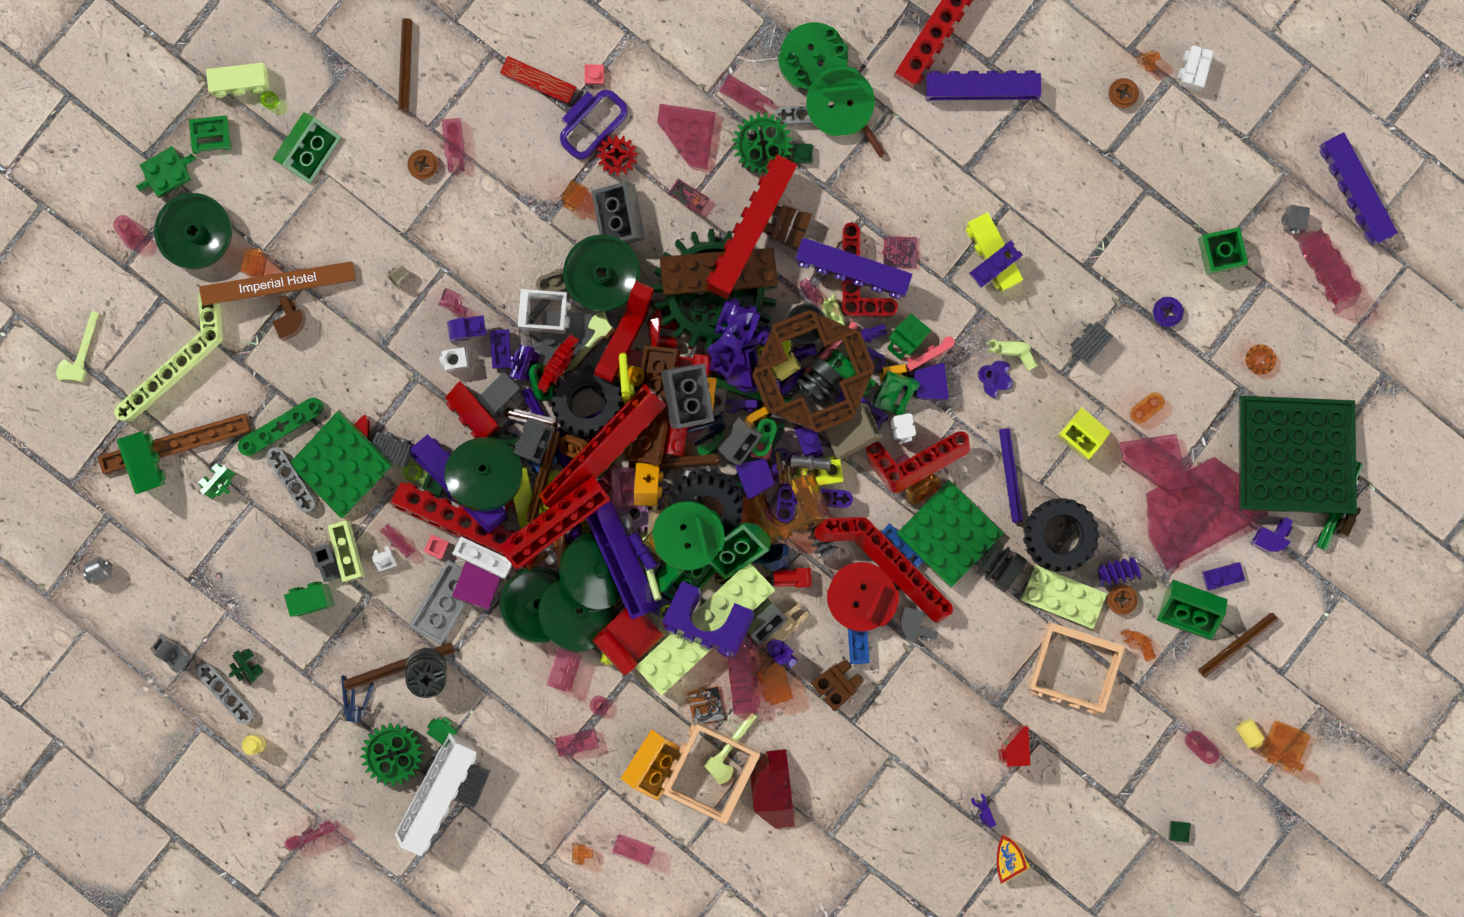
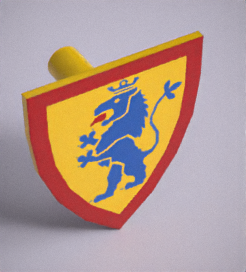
(1010, 859)

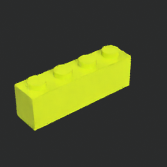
(987, 242)

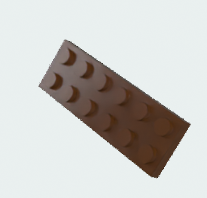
(689, 272)
(650, 443)

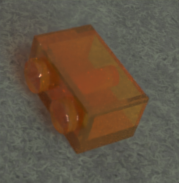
(776, 683)

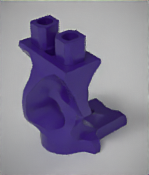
(733, 336)

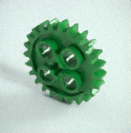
(744, 145)
(397, 770)

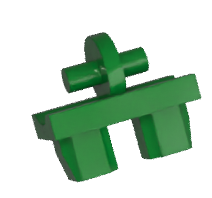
(218, 483)

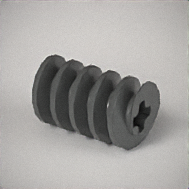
(824, 548)

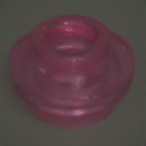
(594, 709)

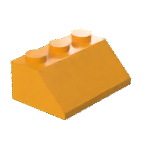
(651, 765)

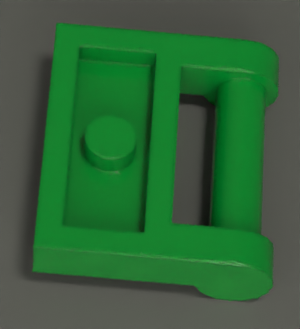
(209, 128)
(890, 390)

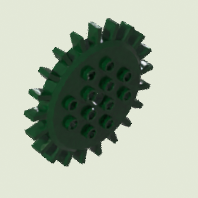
(700, 304)

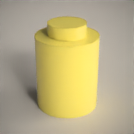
(787, 368)
(1250, 734)
(253, 744)

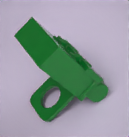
(908, 336)

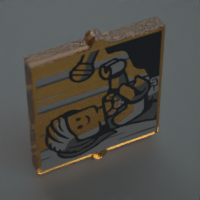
(784, 468)
(706, 705)

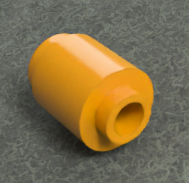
(635, 375)

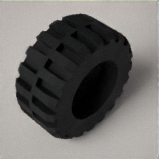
(566, 391)
(713, 485)
(1086, 528)

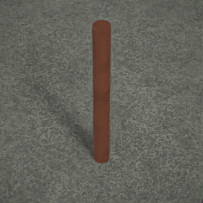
(871, 137)

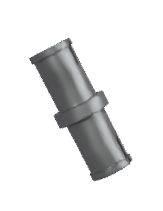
(811, 462)

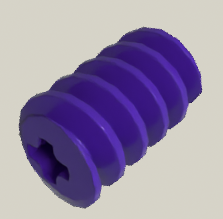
(1118, 570)

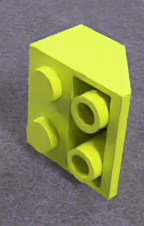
(1083, 434)

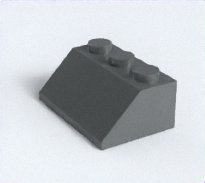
(618, 212)
(687, 396)

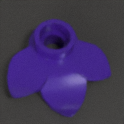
(998, 378)

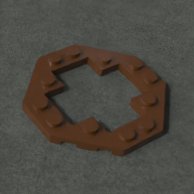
(797, 410)

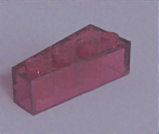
(1330, 270)
(742, 679)

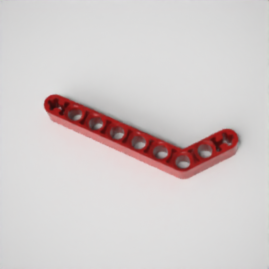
(889, 560)

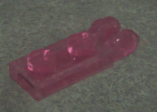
(744, 94)
(453, 142)
(310, 835)

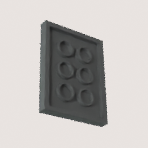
(578, 328)

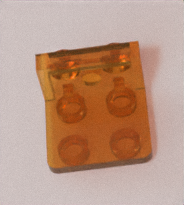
(1285, 746)

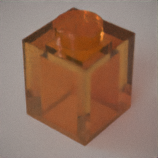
(574, 196)
(254, 262)

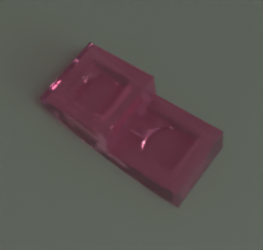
(576, 742)

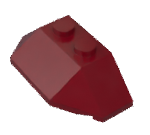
(773, 790)

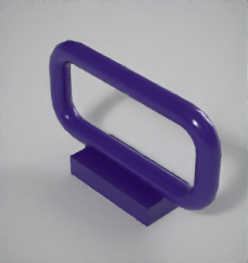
(579, 112)

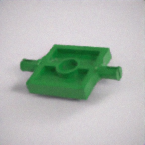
(165, 172)

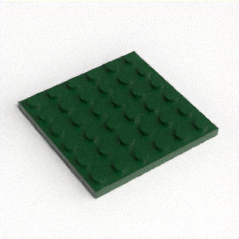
(1297, 455)

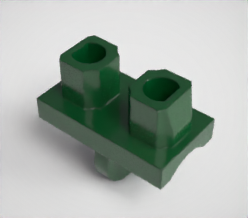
(241, 658)

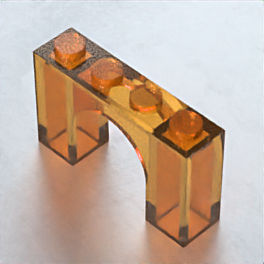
(811, 509)

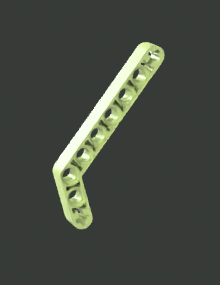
(174, 365)

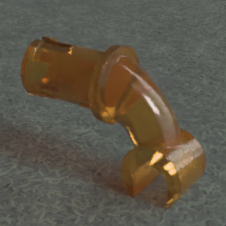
(1143, 641)

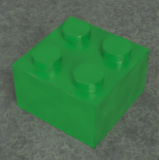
(1223, 251)
(308, 600)

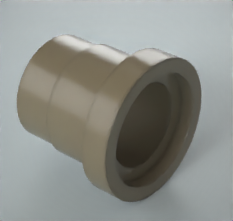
(399, 276)

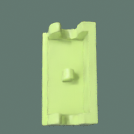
(832, 309)

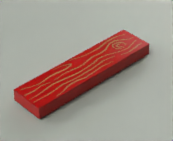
(538, 80)

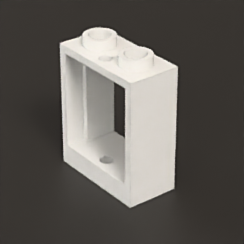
(547, 295)

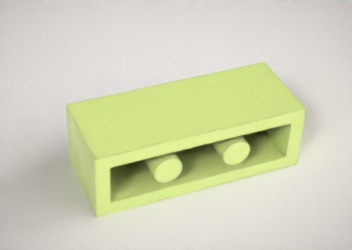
(237, 79)
(346, 551)

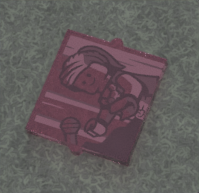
(900, 252)

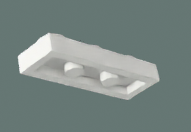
(482, 558)

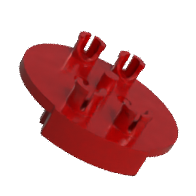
(876, 603)

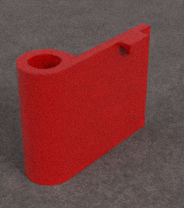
(627, 640)

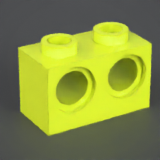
(826, 479)

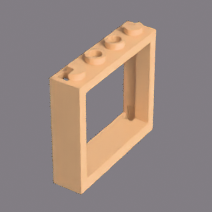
(1075, 702)
(738, 787)

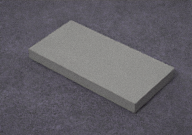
(439, 610)

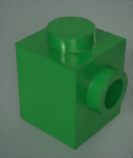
(440, 729)

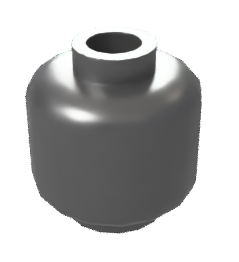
(97, 571)

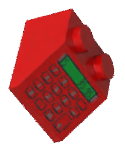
(1016, 749)

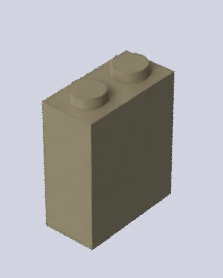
(853, 434)

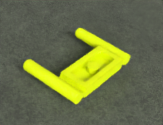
(627, 388)

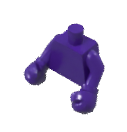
(741, 375)

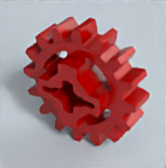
(609, 156)

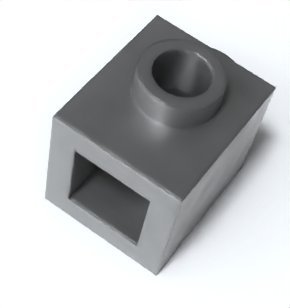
(1295, 219)

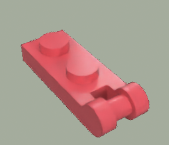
(930, 353)

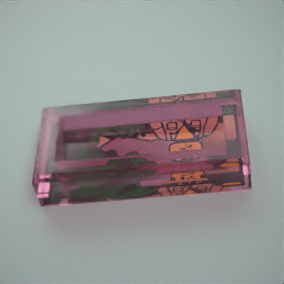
(688, 196)

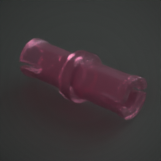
(811, 292)
(397, 541)

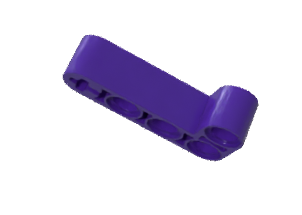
(790, 504)

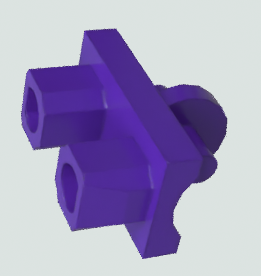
(521, 362)
(781, 653)

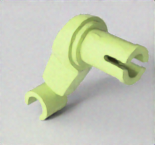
(1014, 348)

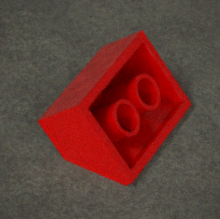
(471, 412)

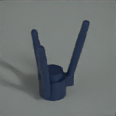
(715, 426)
(352, 711)

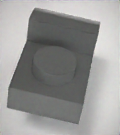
(325, 559)
(910, 625)
(170, 652)

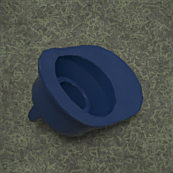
(775, 558)

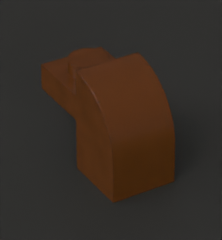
(292, 323)

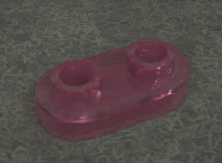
(129, 233)
(1202, 747)

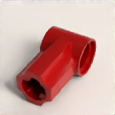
(798, 577)

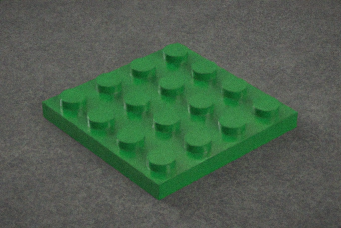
(340, 464)
(949, 533)

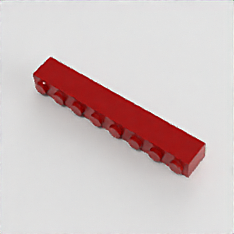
(751, 227)
(606, 445)

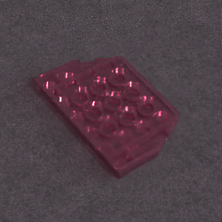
(1197, 517)

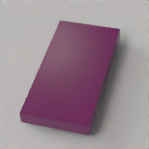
(477, 585)

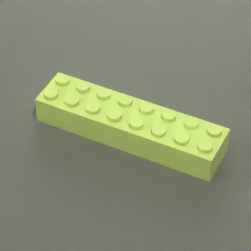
(676, 655)

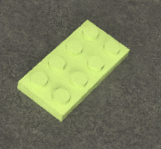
(1063, 597)

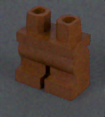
(787, 221)
(838, 681)

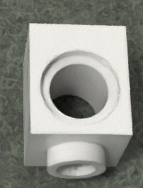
(462, 359)

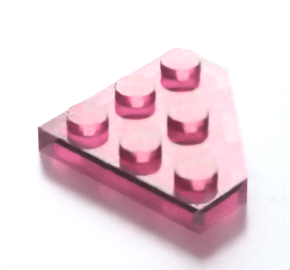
(689, 132)
(1157, 460)

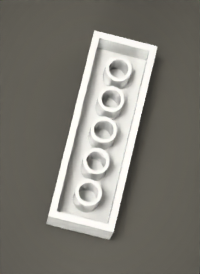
(435, 795)

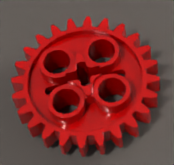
(558, 363)

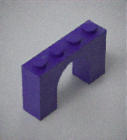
(725, 639)

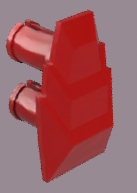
(654, 331)

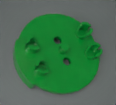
(799, 63)
(838, 86)
(703, 532)

